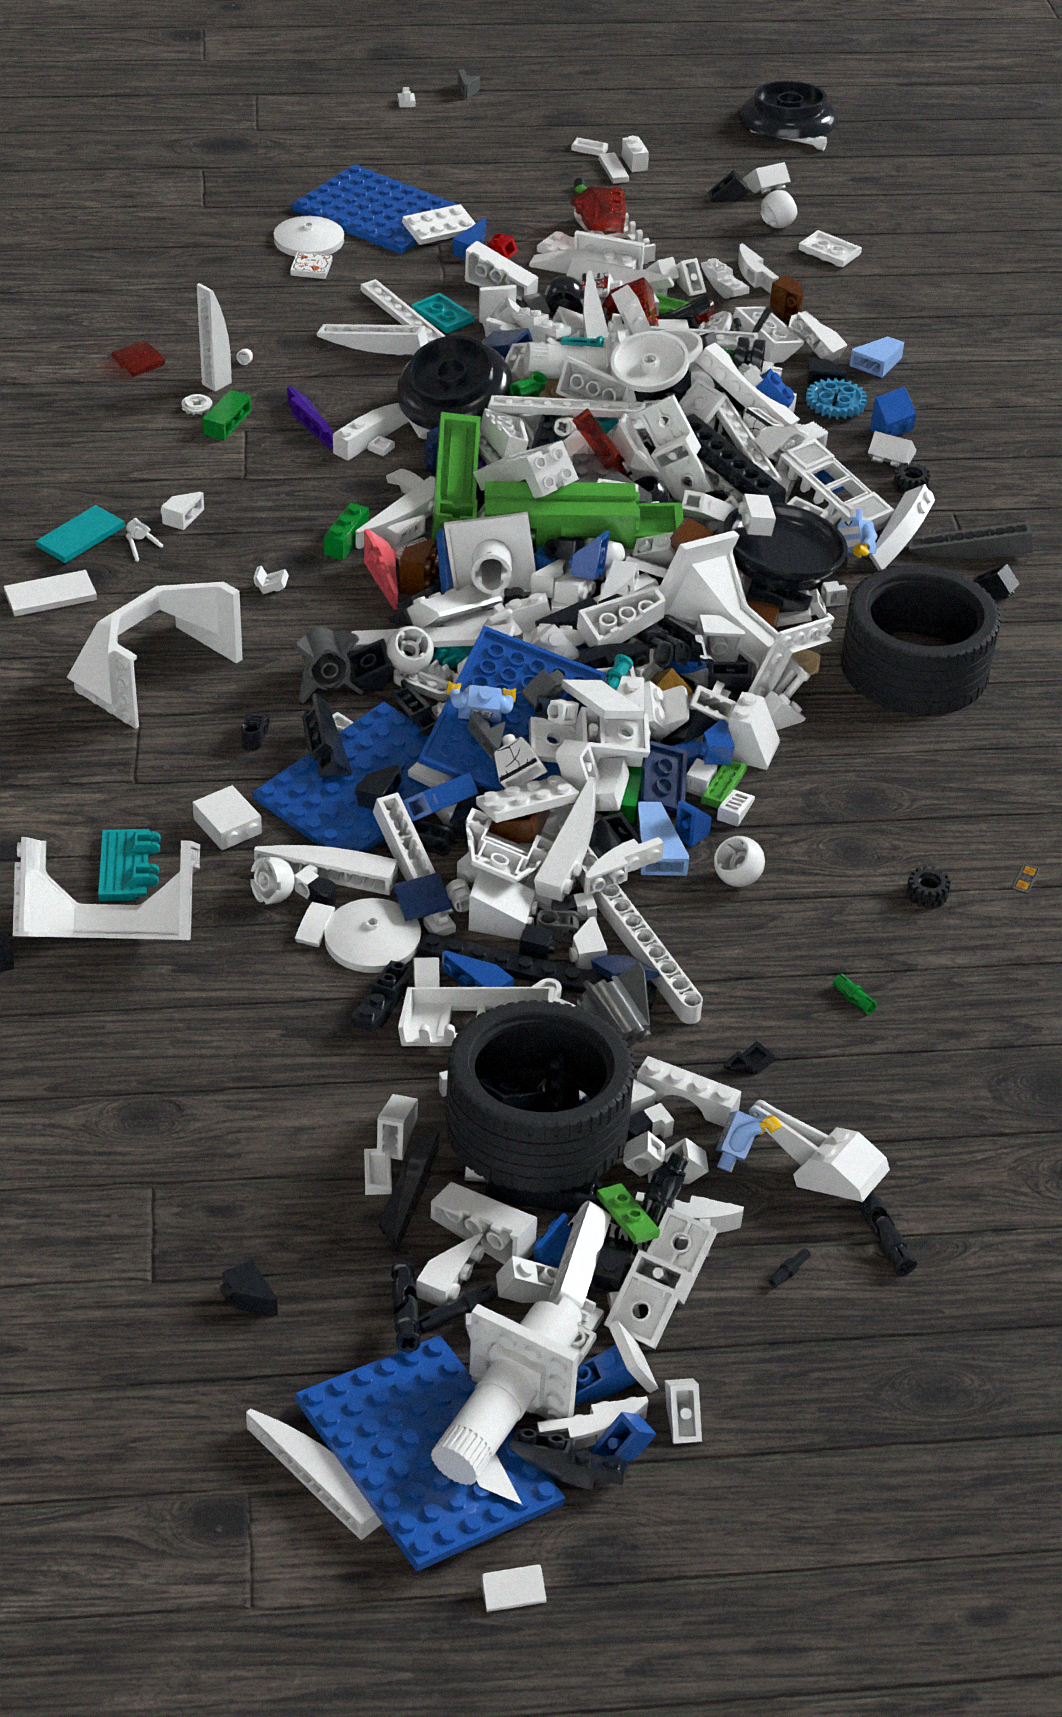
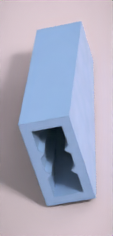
(654, 823)

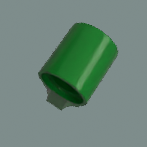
(529, 386)

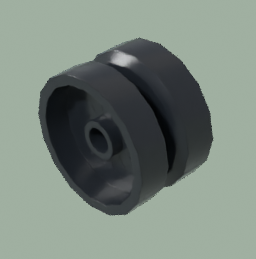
(744, 355)

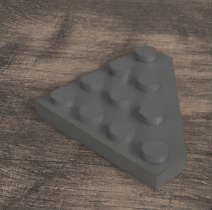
(590, 469)

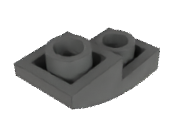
(535, 302)

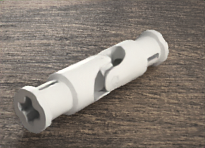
(565, 426)

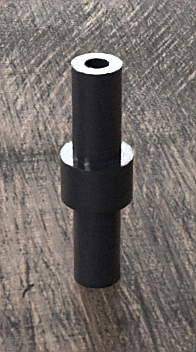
(789, 1267)

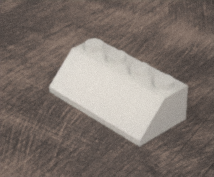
(780, 340)
(589, 383)
(449, 606)

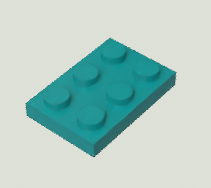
(443, 313)

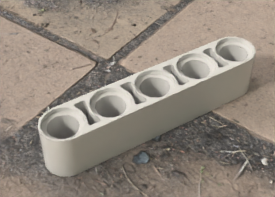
(580, 1255)

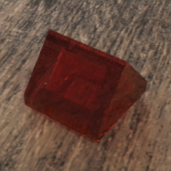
(704, 317)

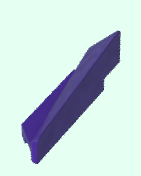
(309, 417)

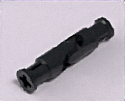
(891, 1239)
(405, 1306)

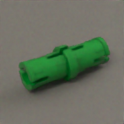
(855, 994)

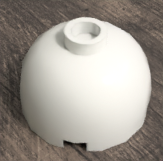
(272, 880)

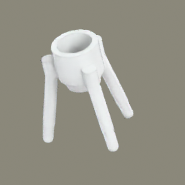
(138, 531)

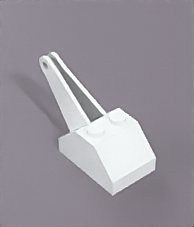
(830, 1164)

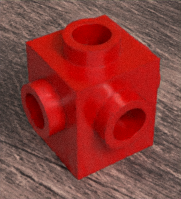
(503, 245)

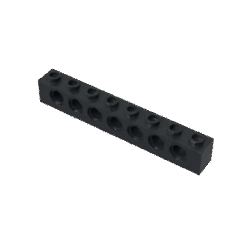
(733, 464)

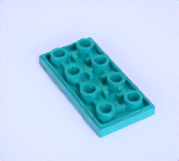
(80, 534)

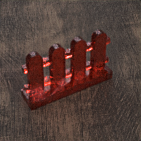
(599, 441)

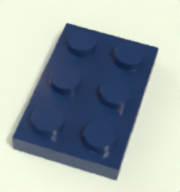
(664, 776)

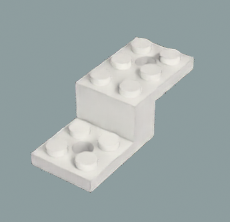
(675, 447)
(601, 733)
(662, 1277)

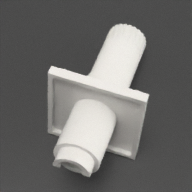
(551, 357)
(491, 552)
(516, 1372)

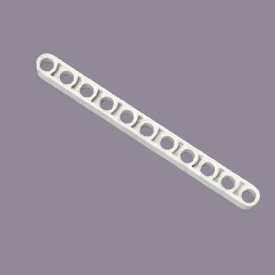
(646, 947)

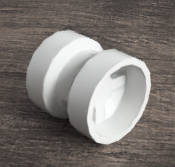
(459, 894)

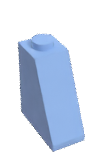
(877, 356)

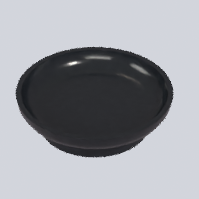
(789, 110)
(451, 377)
(797, 553)

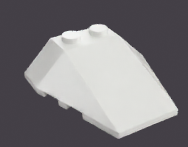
(499, 854)

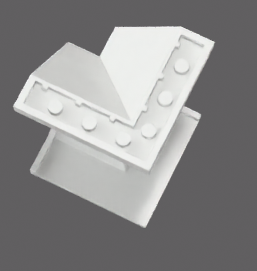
(707, 583)
(201, 610)
(49, 911)

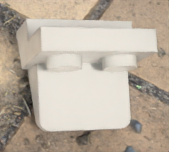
(665, 709)

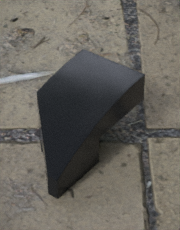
(751, 1061)

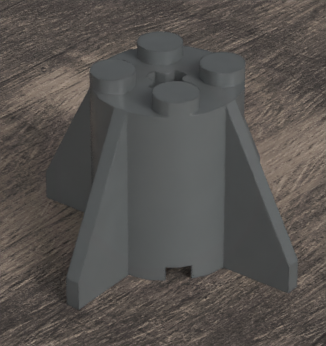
(325, 660)
(621, 1003)

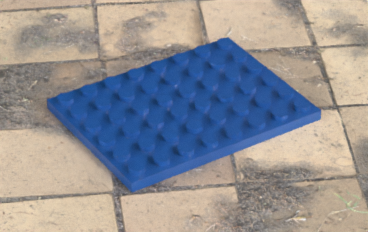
(369, 206)
(499, 663)
(327, 806)
(383, 1430)

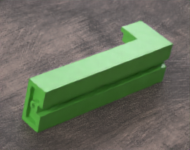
(454, 470)
(570, 506)
(654, 520)

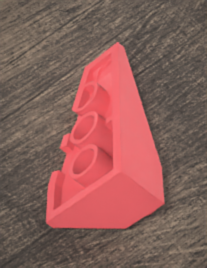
(381, 563)

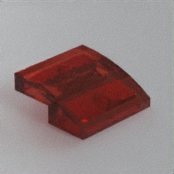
(138, 358)

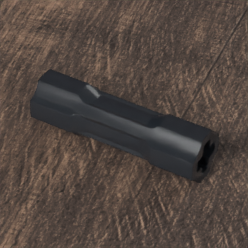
(696, 307)

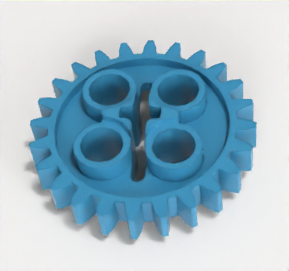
(850, 399)

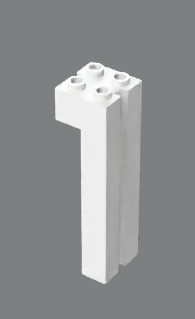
(542, 467)

